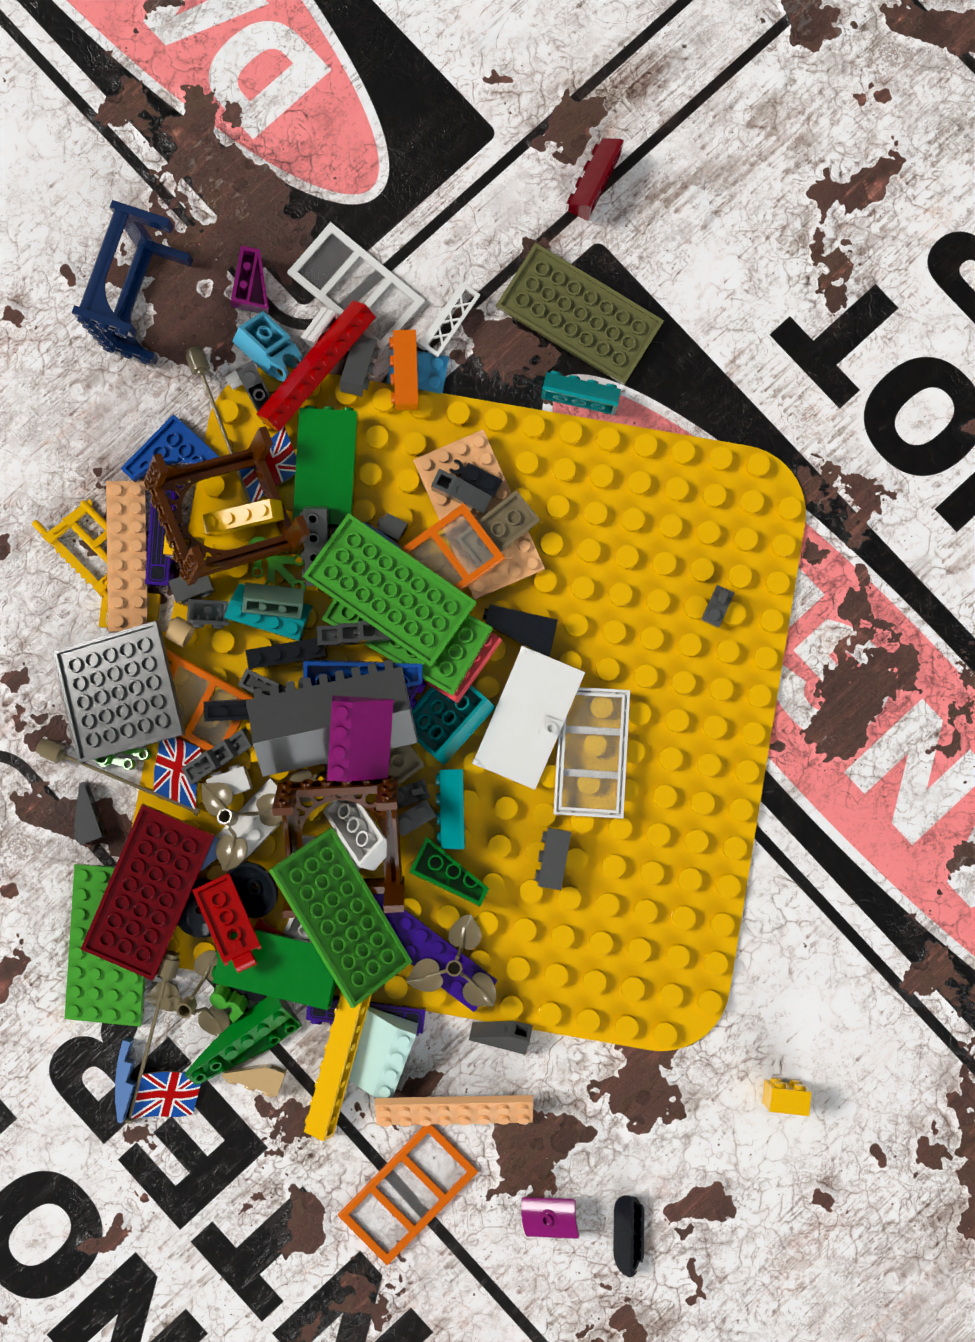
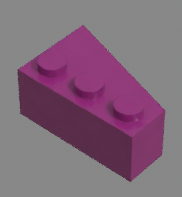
(249, 283)

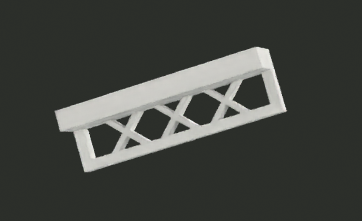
(442, 319)

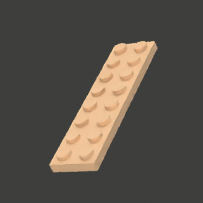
(126, 555)
(454, 1110)

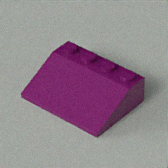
(359, 738)

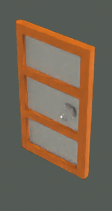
(456, 548)
(194, 687)
(407, 1193)

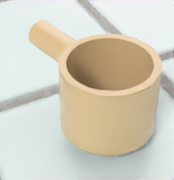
(179, 631)

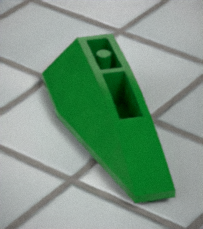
(245, 1038)

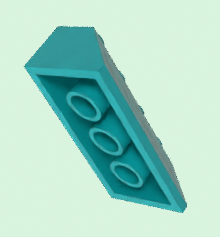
(580, 393)
(281, 626)
(451, 809)

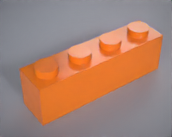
(405, 370)

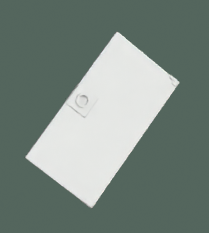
(528, 717)

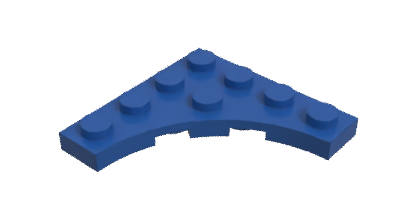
(175, 444)

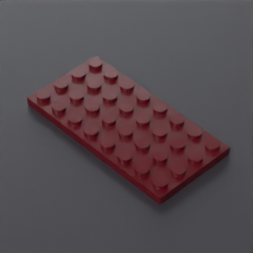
(148, 892)

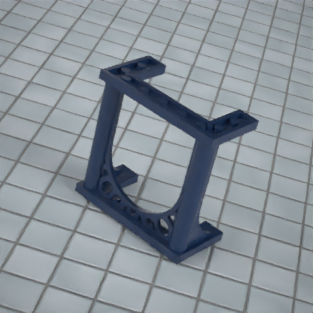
(114, 328)

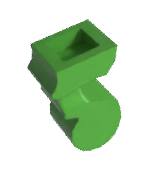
(224, 998)

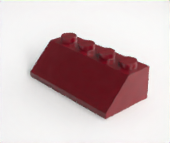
(595, 177)

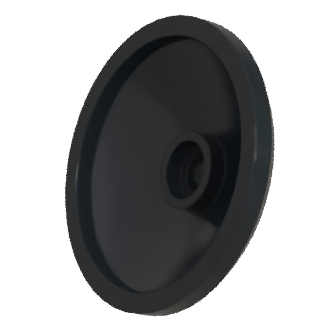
(256, 899)
(191, 920)

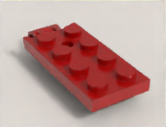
(224, 915)

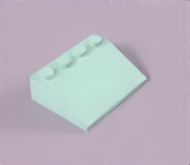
(382, 1052)

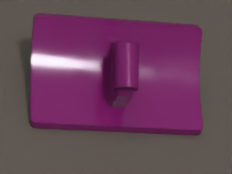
(549, 1217)

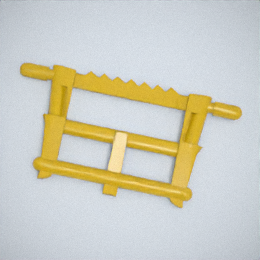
(68, 522)

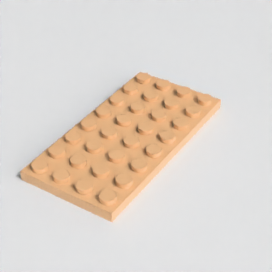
(521, 556)

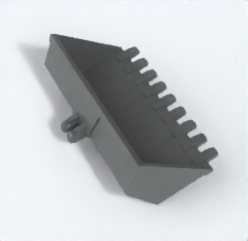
(294, 726)

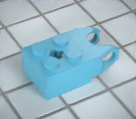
(267, 345)

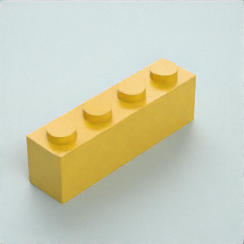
(243, 517)

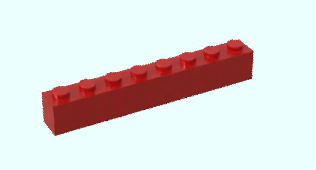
(316, 365)

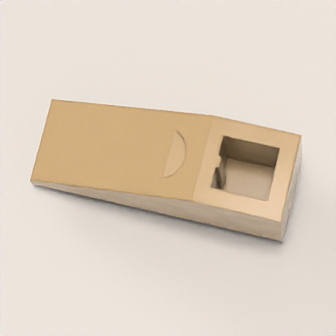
(260, 1077)

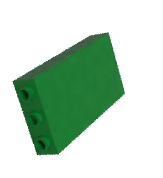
(326, 461)
(284, 970)

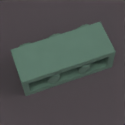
(273, 600)

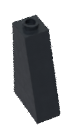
(522, 627)

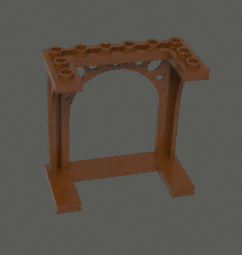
(164, 477)
(288, 799)

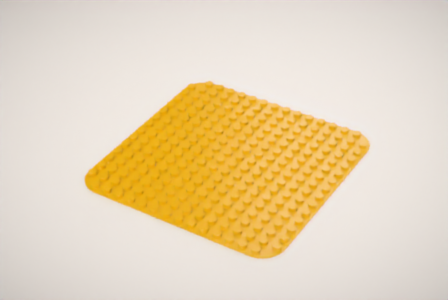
(630, 553)

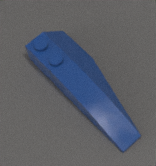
(314, 668)

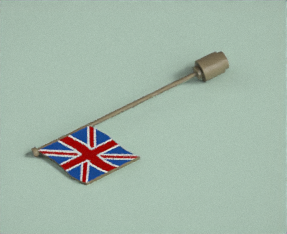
(281, 457)
(169, 778)
(163, 1091)

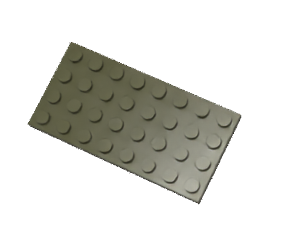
(579, 313)

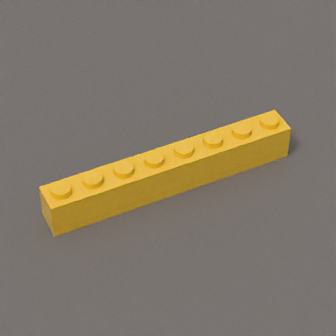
(335, 1068)

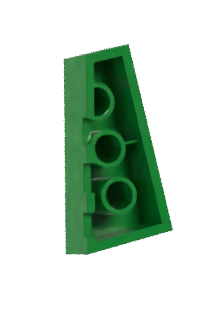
(446, 873)

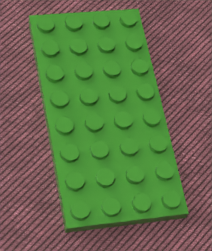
(389, 589)
(449, 667)
(340, 916)
(94, 986)

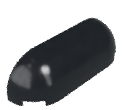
(628, 1234)

